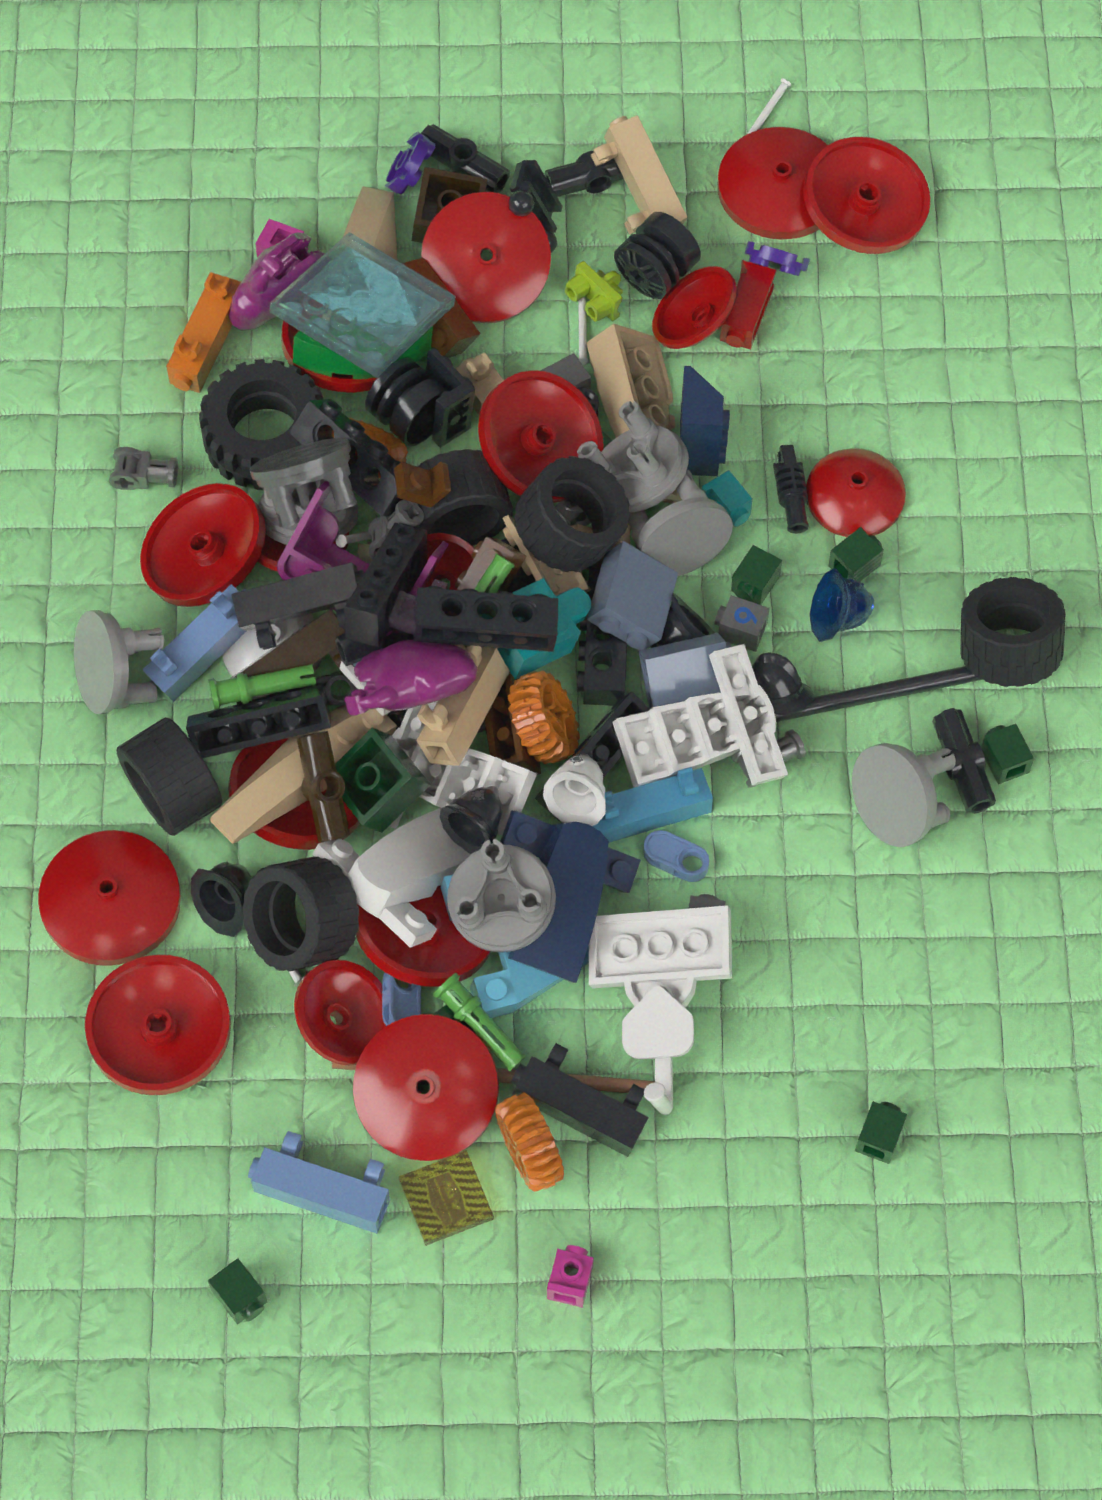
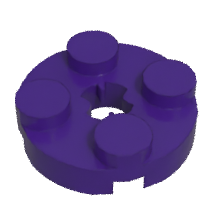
(406, 165)
(785, 259)

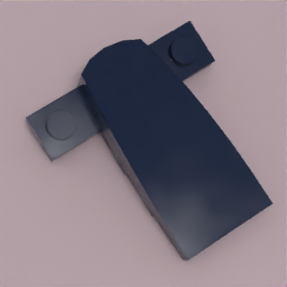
(579, 867)

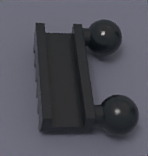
(534, 195)

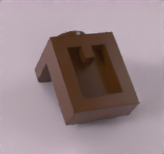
(422, 485)

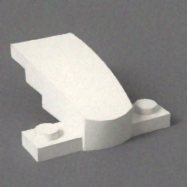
(706, 728)
(475, 771)
(398, 871)

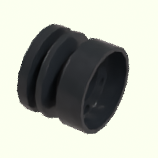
(657, 255)
(405, 401)

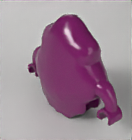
(268, 277)
(410, 676)

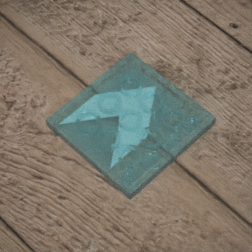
(362, 304)

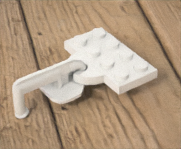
(659, 964)

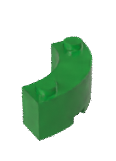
(322, 360)

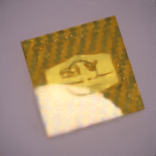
(446, 1198)

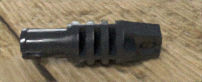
(791, 488)

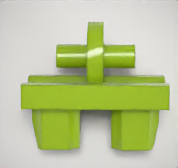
(599, 288)

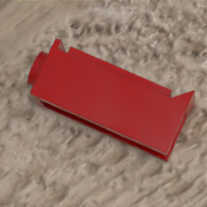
(750, 304)

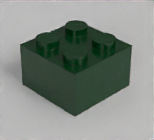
(379, 780)

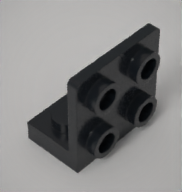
(455, 404)

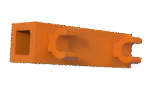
(203, 335)

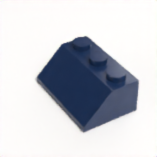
(703, 424)

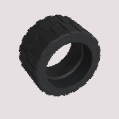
(594, 492)
(475, 501)
(1012, 605)
(169, 776)
(273, 920)

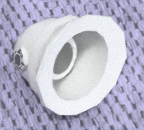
(576, 791)

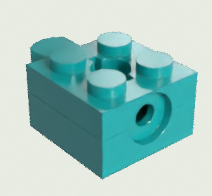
(572, 609)

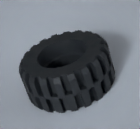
(241, 393)

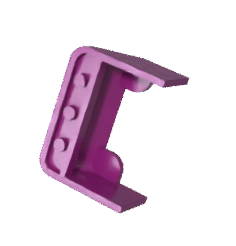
(313, 547)

